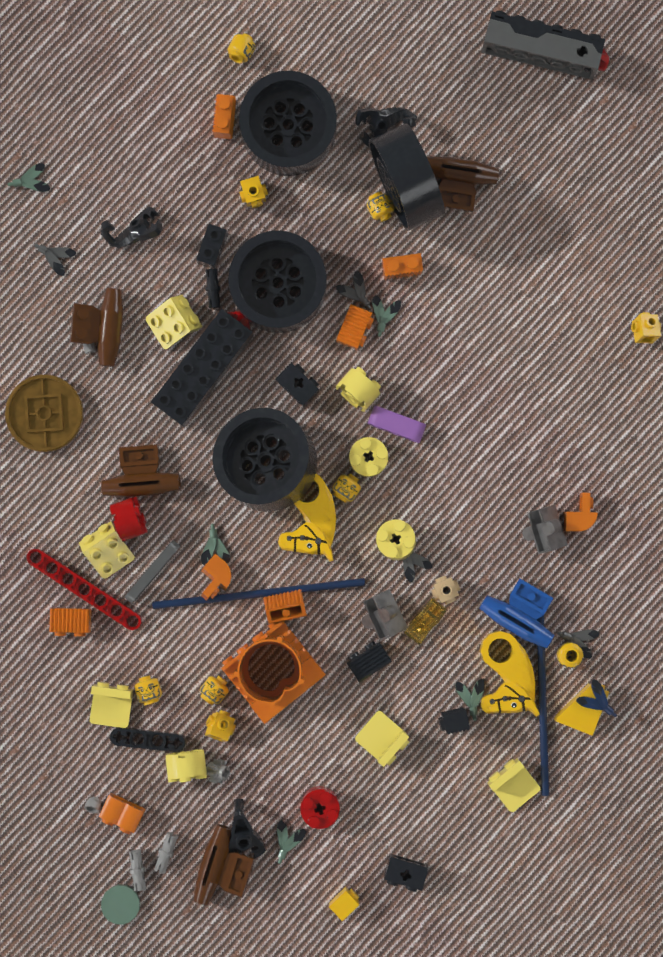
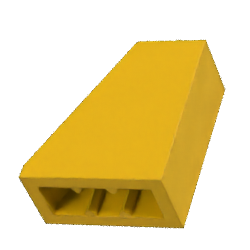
(578, 716)

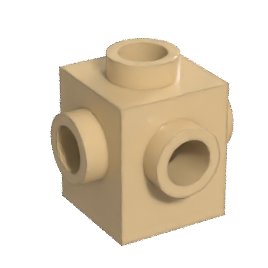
(442, 582)

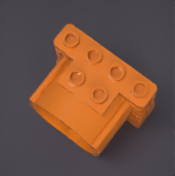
(270, 703)

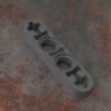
(152, 572)

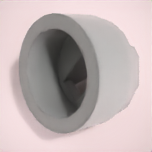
(93, 805)

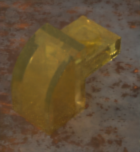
(425, 620)

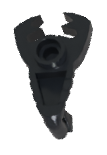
(382, 120)
(137, 230)
(242, 833)

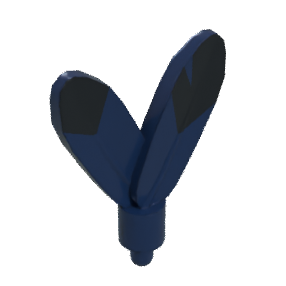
(600, 702)

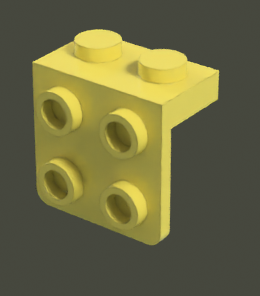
(173, 321)
(106, 550)
(111, 705)
(382, 738)
(513, 785)

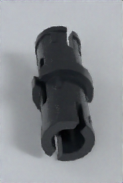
(213, 288)

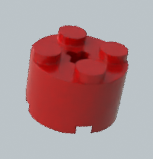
(128, 519)
(316, 818)

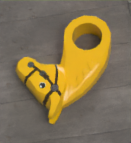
(319, 529)
(518, 689)

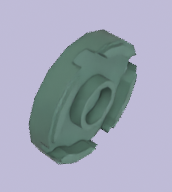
(120, 904)

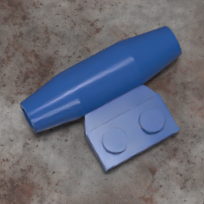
(521, 613)

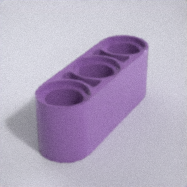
(396, 424)

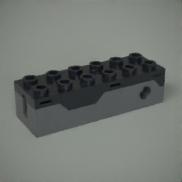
(545, 45)
(204, 366)

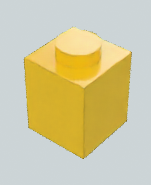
(344, 903)

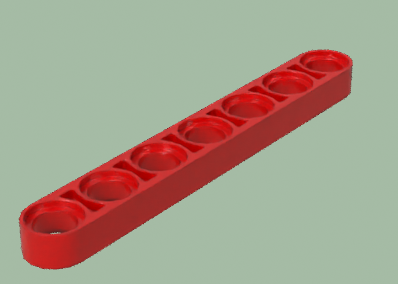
(77, 582)

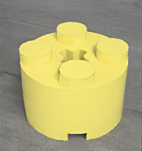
(358, 388)
(379, 454)
(385, 537)
(186, 765)

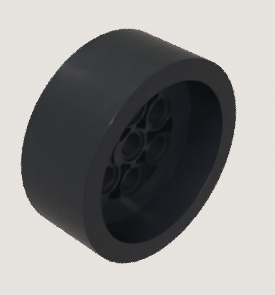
(292, 91)
(407, 176)
(259, 255)
(234, 453)

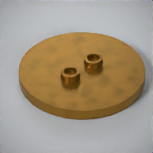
(44, 413)

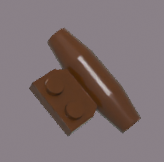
(459, 179)
(100, 326)
(140, 476)
(222, 868)

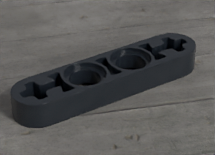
(148, 736)

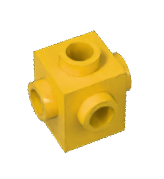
(253, 185)
(646, 328)
(220, 726)

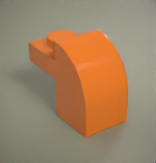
(584, 518)
(220, 575)

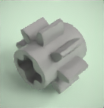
(218, 771)

